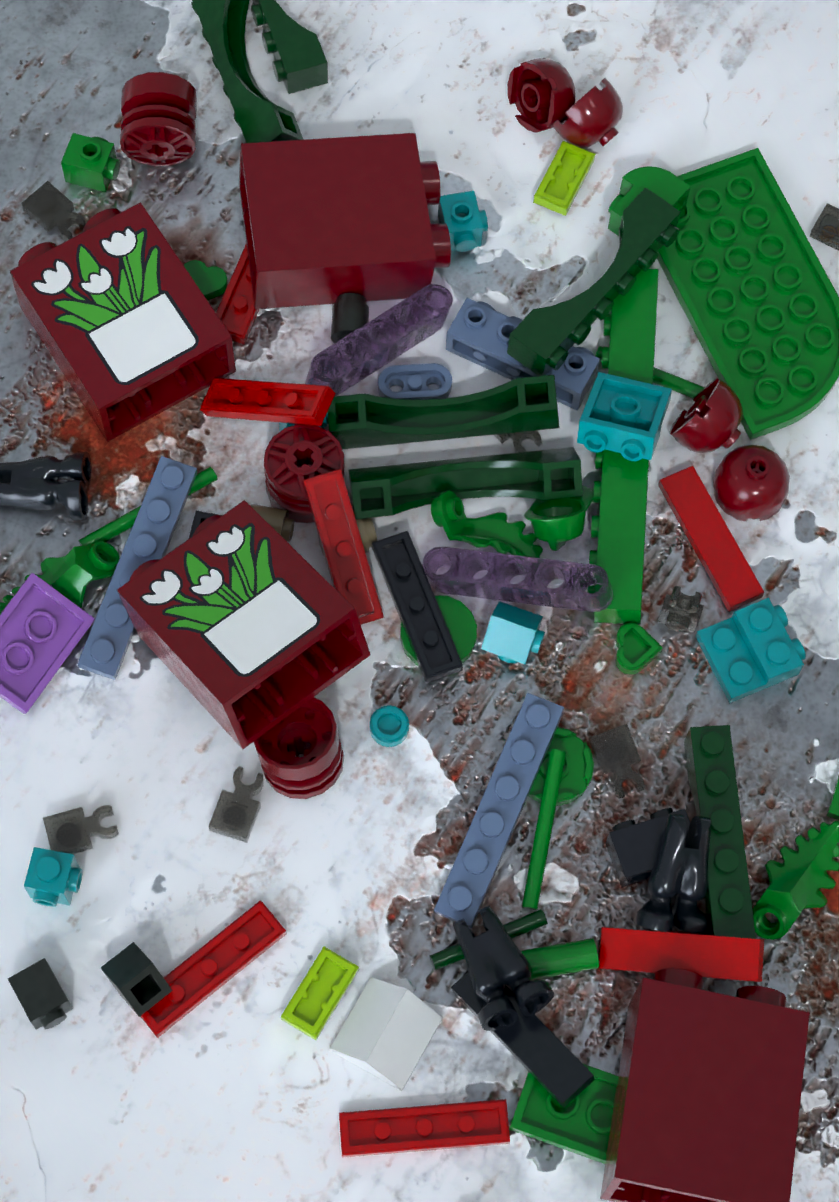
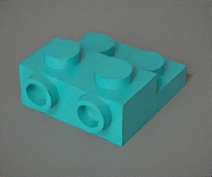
(623, 416)
(751, 650)

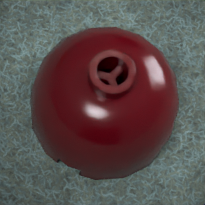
(541, 93)
(592, 117)
(710, 420)
(751, 483)

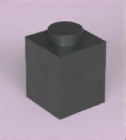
(136, 979)
(41, 995)

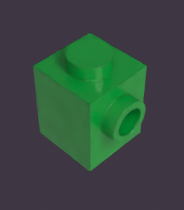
(90, 162)

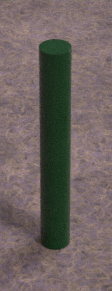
(514, 929)

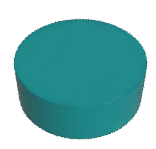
(389, 726)

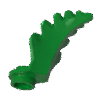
(483, 531)
(76, 570)
(798, 880)

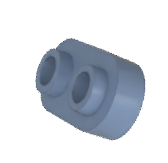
(414, 381)

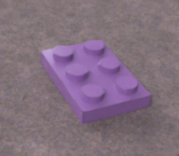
(35, 640)

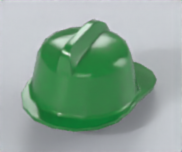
(560, 518)

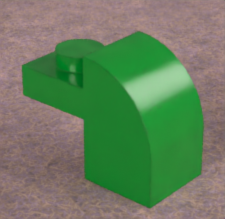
(656, 180)

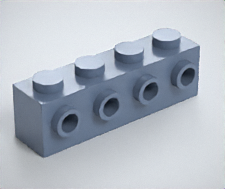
(483, 338)

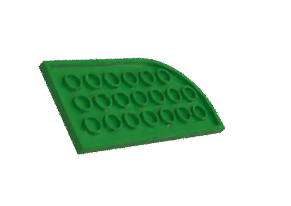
(755, 292)

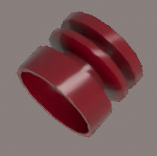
(158, 119)
(295, 447)
(309, 732)

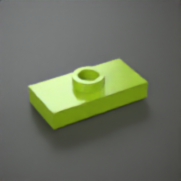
(564, 178)
(319, 993)

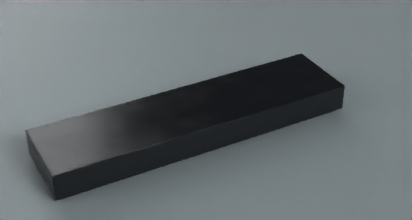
(417, 607)
(534, 1048)

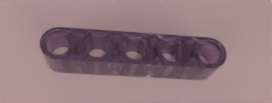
(381, 339)
(531, 590)

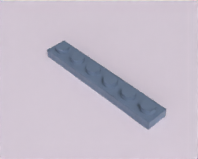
(146, 541)
(499, 810)

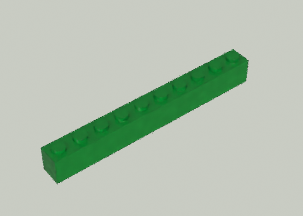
(625, 482)

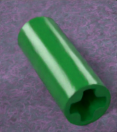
(562, 958)

